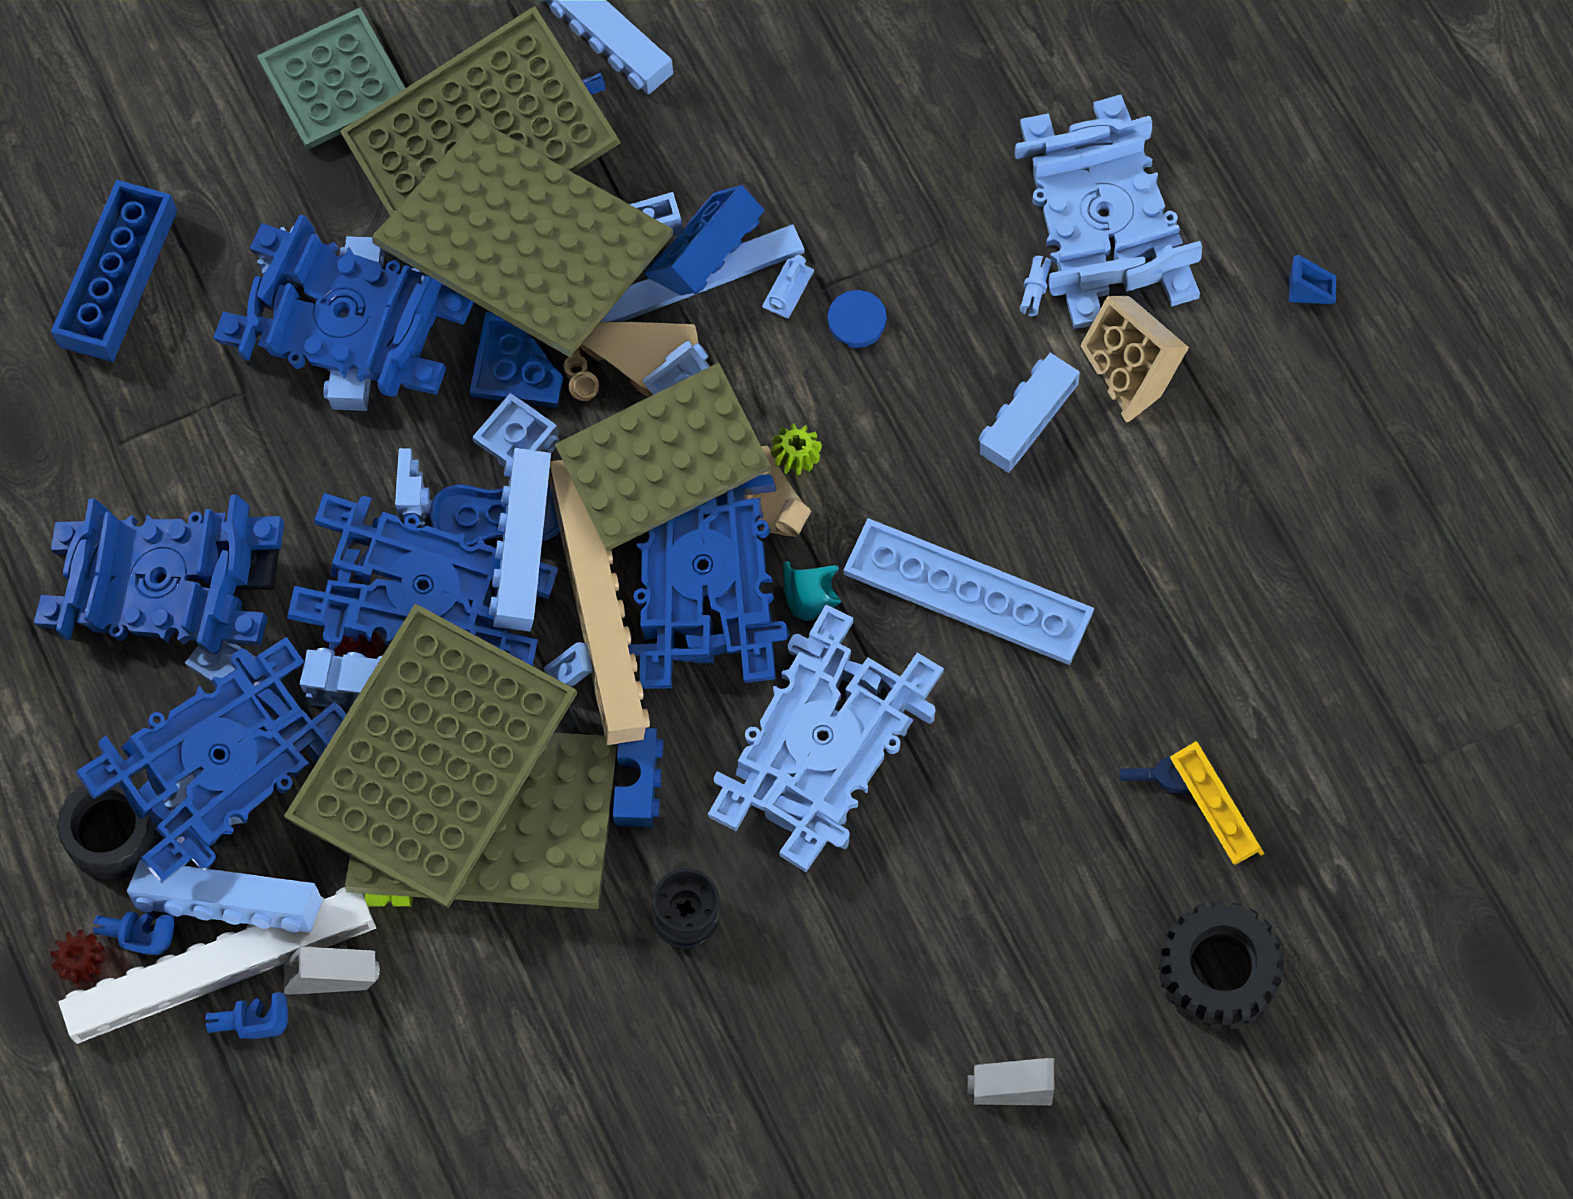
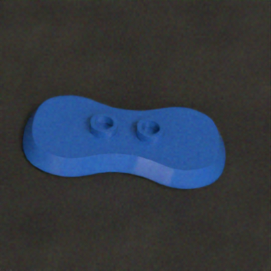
(478, 513)

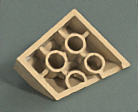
(1132, 354)

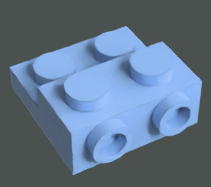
(679, 365)
(516, 426)
(410, 489)

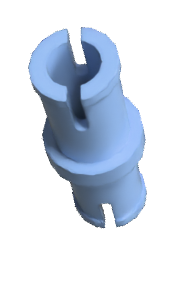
(1035, 285)

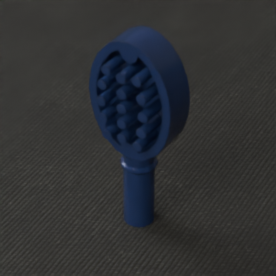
(1163, 774)

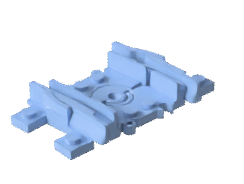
(1095, 170)
(810, 781)

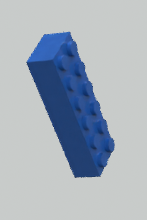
(114, 271)

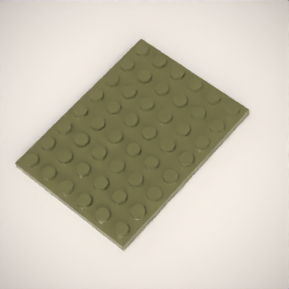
(507, 80)
(523, 237)
(431, 755)
(547, 842)

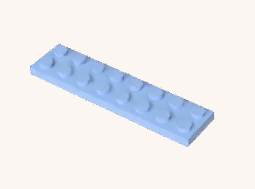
(968, 591)

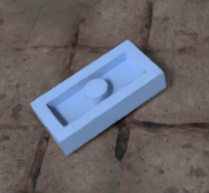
(571, 665)

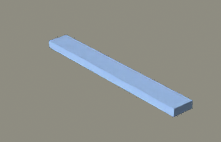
(748, 258)

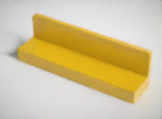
(1216, 803)

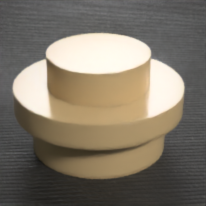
(583, 385)

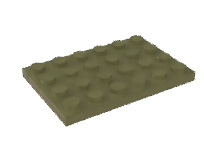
(663, 456)

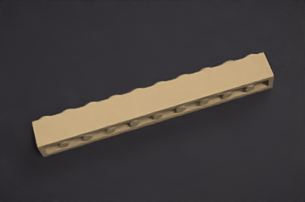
(599, 614)

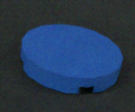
(857, 318)

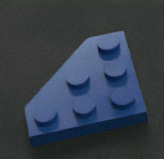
(513, 364)

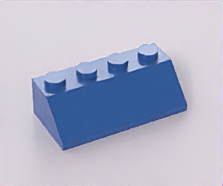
(706, 241)

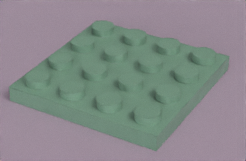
(331, 76)

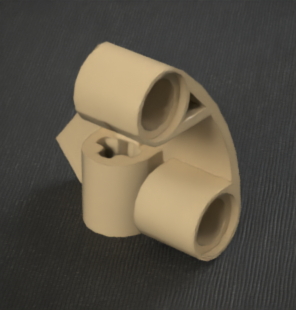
(637, 346)
(782, 508)

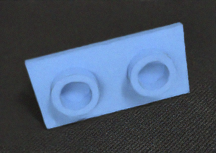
(788, 287)

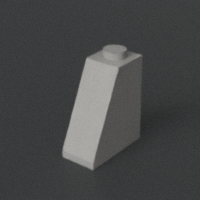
(329, 970)
(1013, 1083)

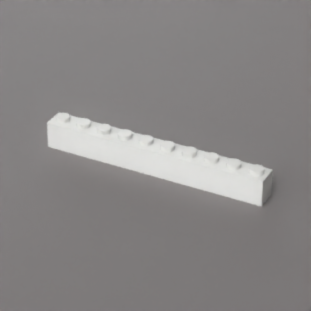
(207, 968)

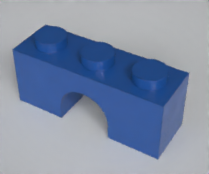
(637, 803)

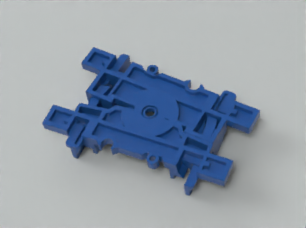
(385, 319)
(727, 537)
(406, 555)
(117, 569)
(262, 744)

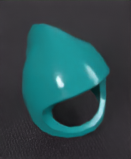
(809, 590)

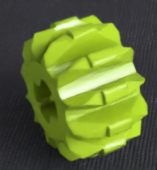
(785, 453)

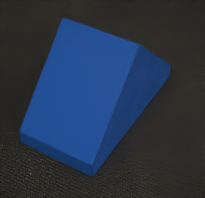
(1311, 283)

